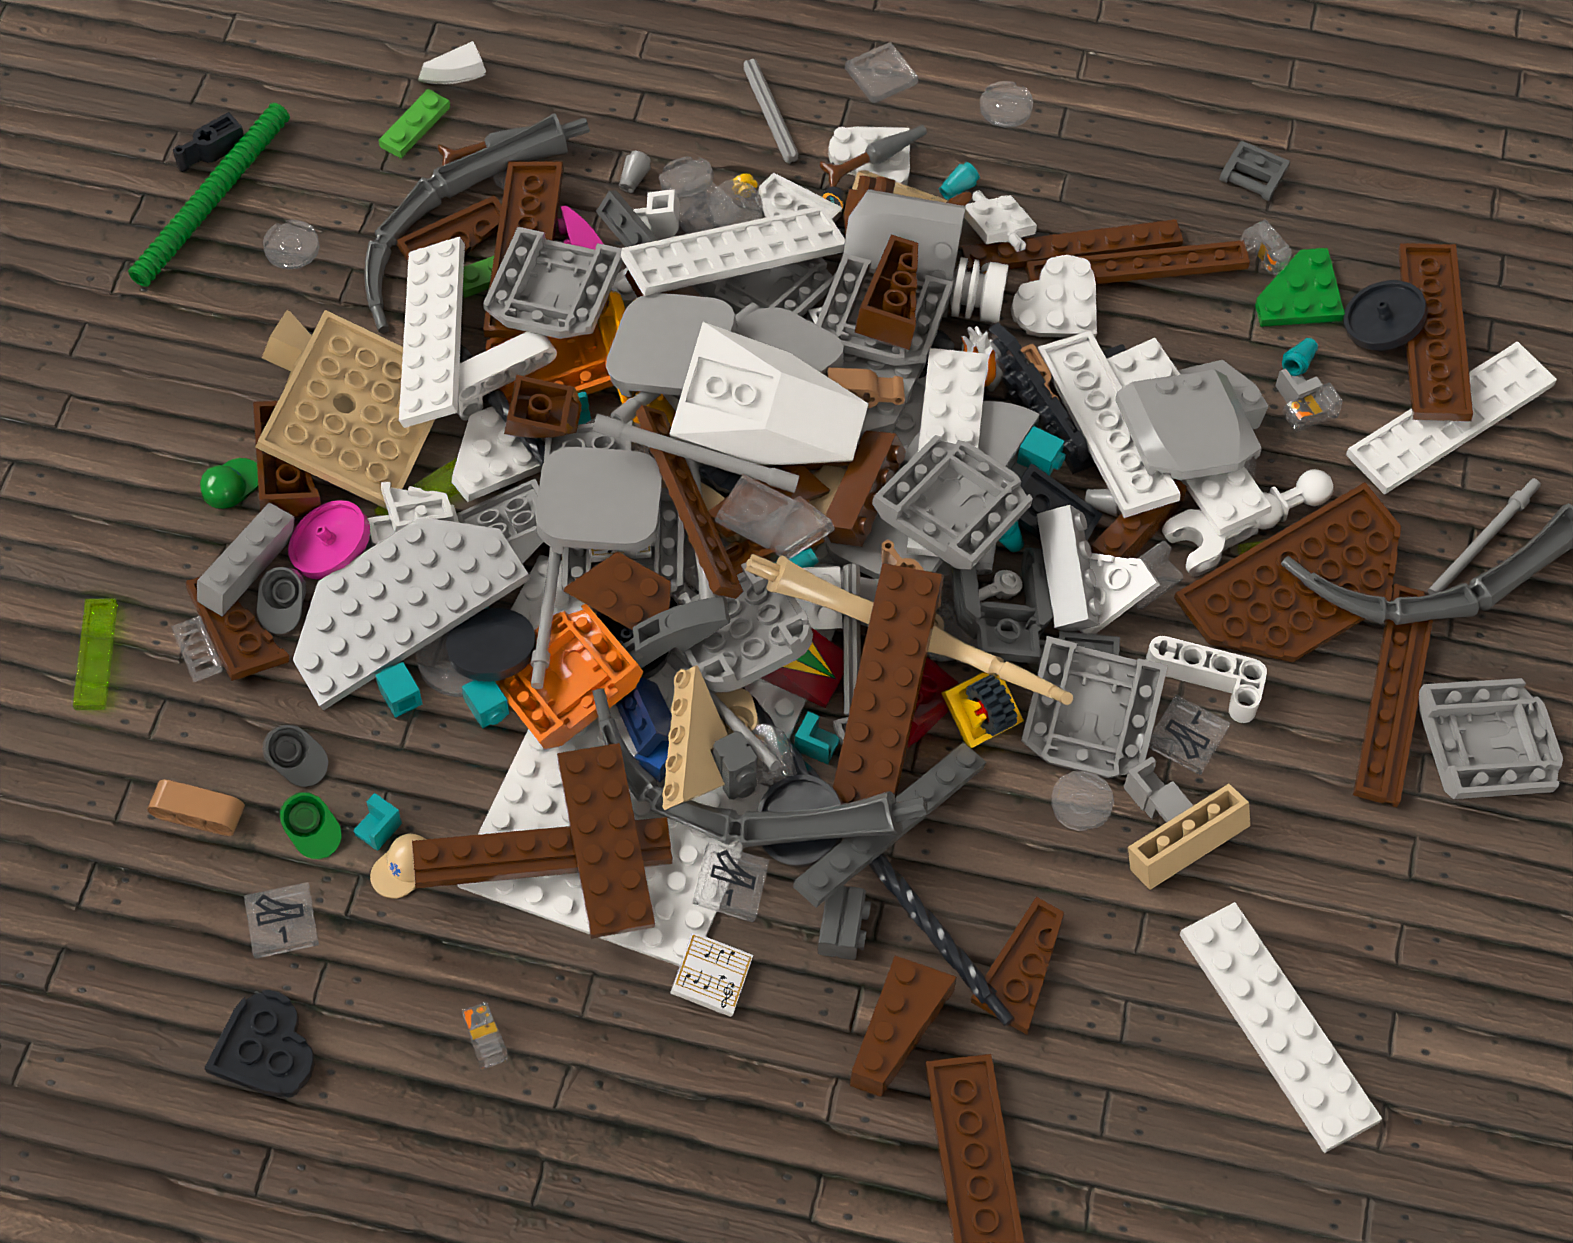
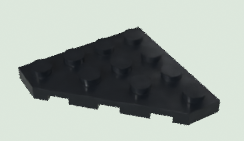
(1028, 390)

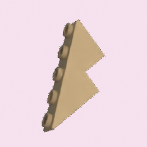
(286, 348)
(691, 739)

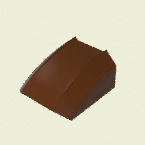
(542, 409)

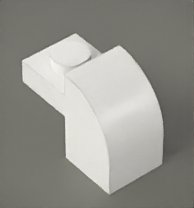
(661, 213)

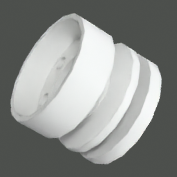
(979, 290)

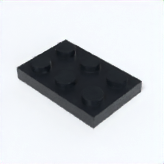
(1049, 495)

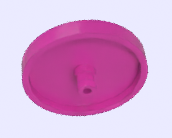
(328, 539)

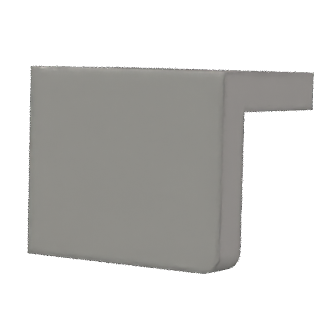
(1295, 386)
(1142, 782)
(1167, 802)

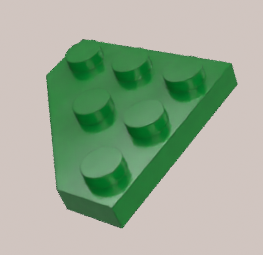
(1302, 292)

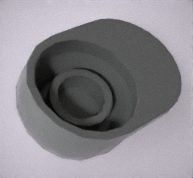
(281, 599)
(295, 755)

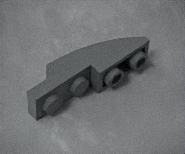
(678, 628)

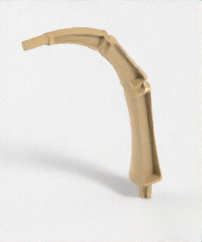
(797, 582)

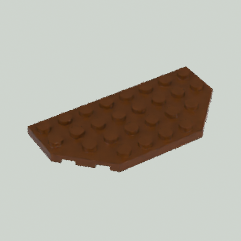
(1269, 611)

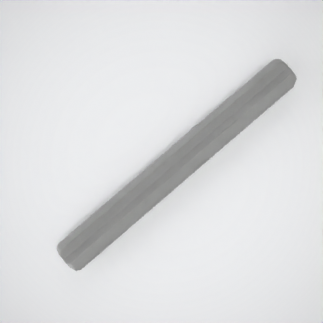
(771, 111)
(852, 638)

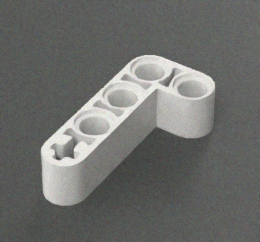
(499, 367)
(1204, 672)

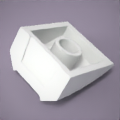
(454, 66)

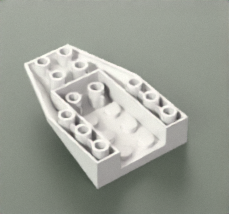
(764, 404)

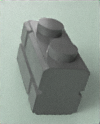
(736, 765)
(842, 923)

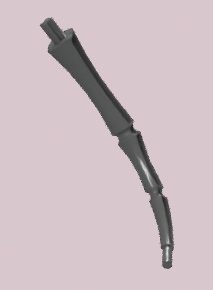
(537, 142)
(1462, 599)
(867, 817)

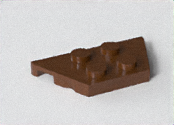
(623, 590)

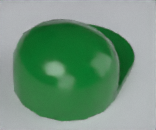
(229, 483)
(310, 825)

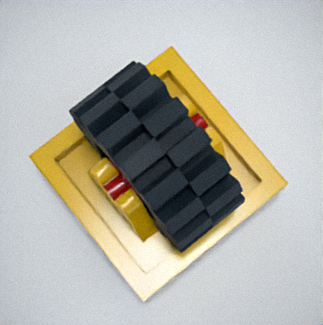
(982, 708)

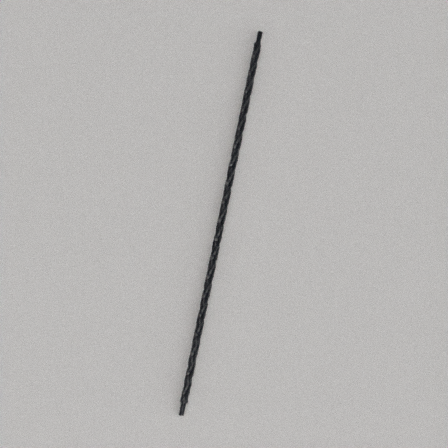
(881, 866)

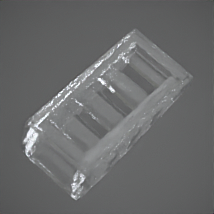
(189, 627)

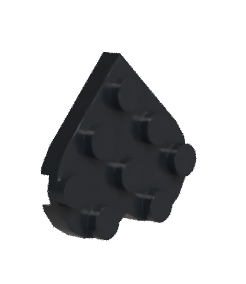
(263, 1047)

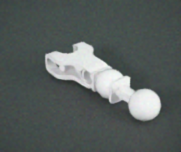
(1312, 488)

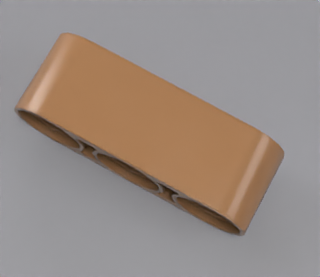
(196, 807)

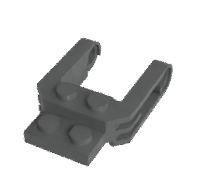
(1006, 628)

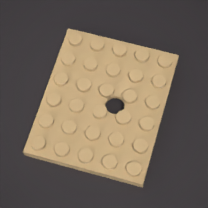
(353, 447)

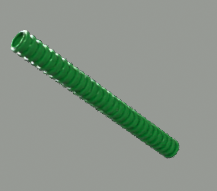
(209, 194)

